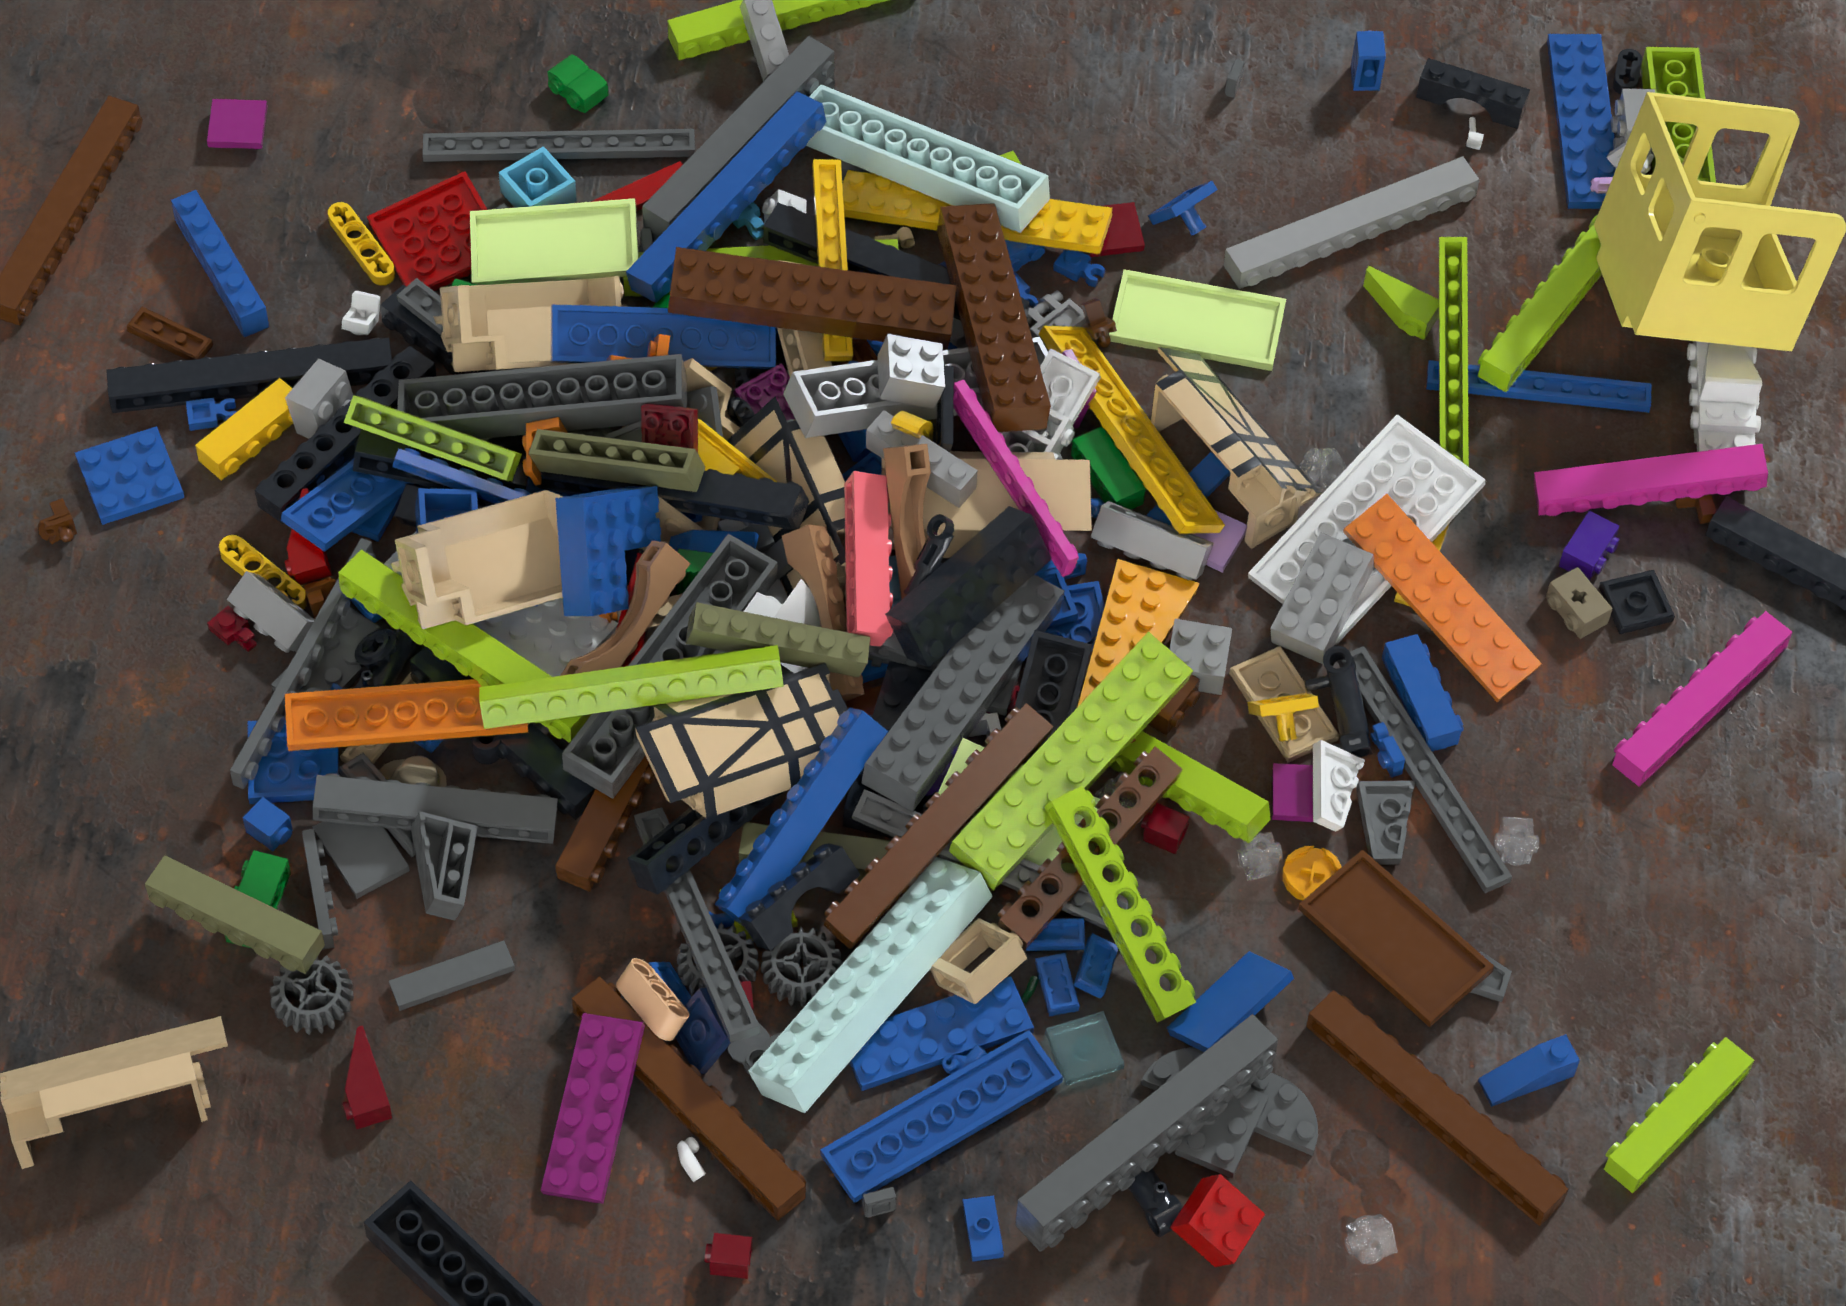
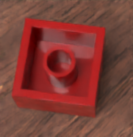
(1217, 1220)

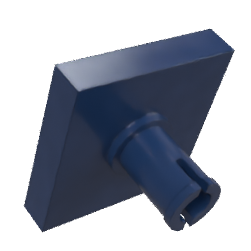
(702, 1034)

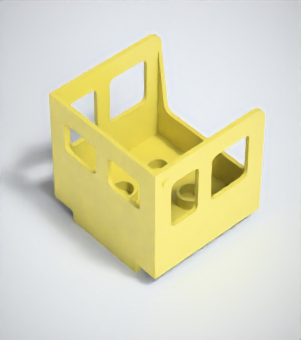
(1705, 254)

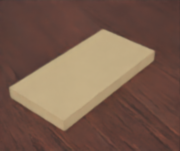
(1275, 676)

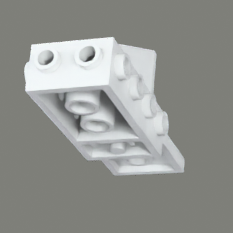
(1068, 390)
(1723, 395)

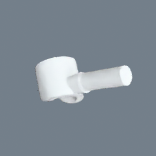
(1474, 139)

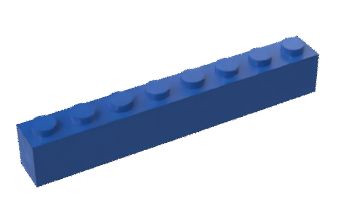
(804, 811)

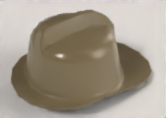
(414, 770)

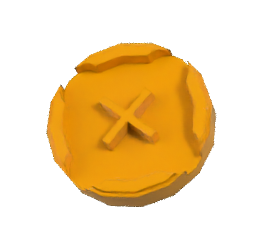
(1308, 869)

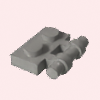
(1063, 314)

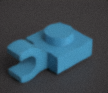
(751, 219)

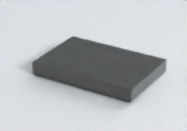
(361, 855)

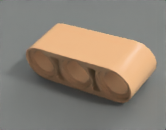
(652, 999)

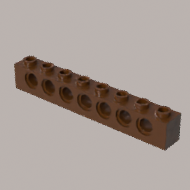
(1163, 775)

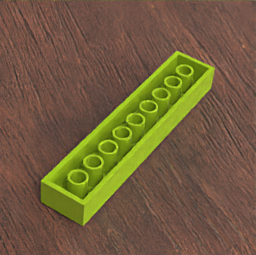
(1070, 758)

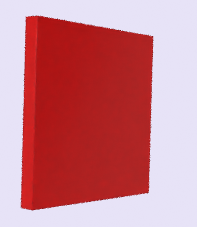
(430, 232)

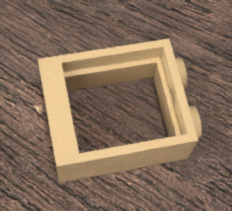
(966, 948)

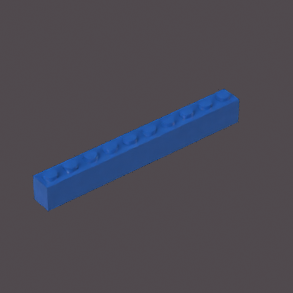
(728, 193)

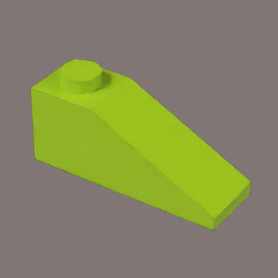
(1405, 305)

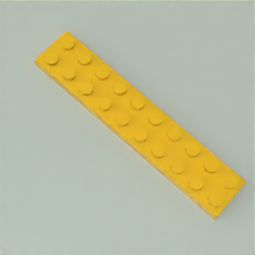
(1056, 224)
(1138, 437)

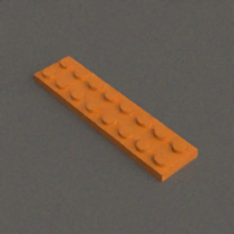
(1442, 598)
(387, 715)

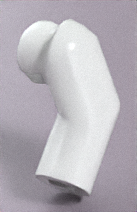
(687, 1159)

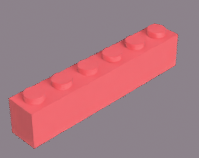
(868, 556)

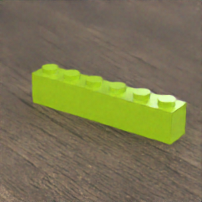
(432, 438)
(1203, 791)
(1677, 1114)

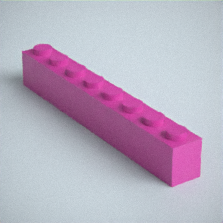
(1650, 480)
(1701, 698)

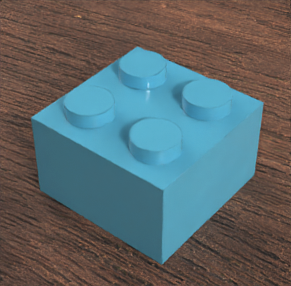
(537, 181)

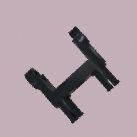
(932, 551)

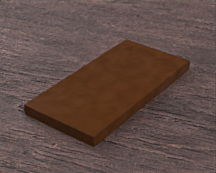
(1396, 938)

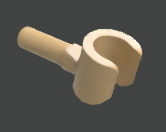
(903, 235)

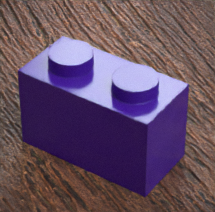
(1590, 545)

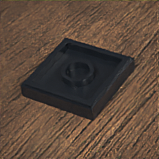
(1637, 601)

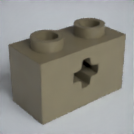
(1578, 603)

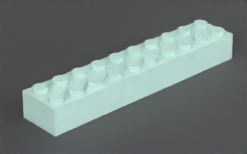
(927, 159)
(870, 984)

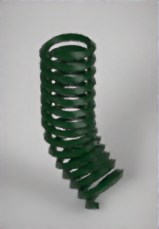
(1028, 992)

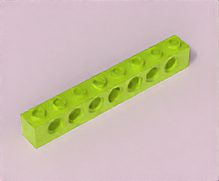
(1119, 920)

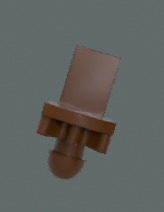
(1098, 324)
(1704, 506)
(58, 526)
(318, 592)

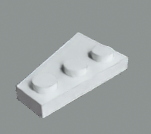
(1332, 784)

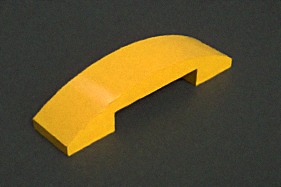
(912, 425)

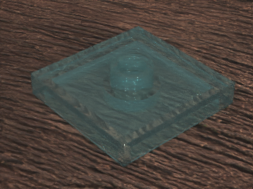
(1084, 1048)

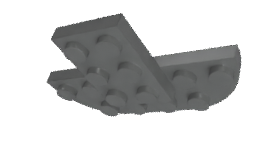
(1268, 1108)

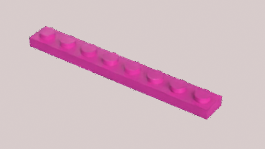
(1013, 477)

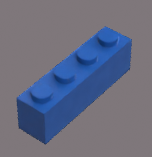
(1422, 692)

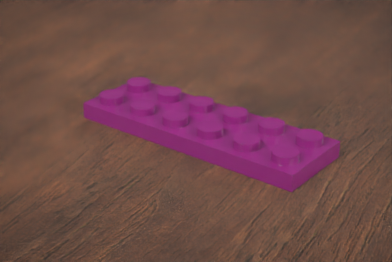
(592, 1108)

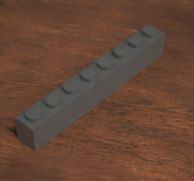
(397, 805)

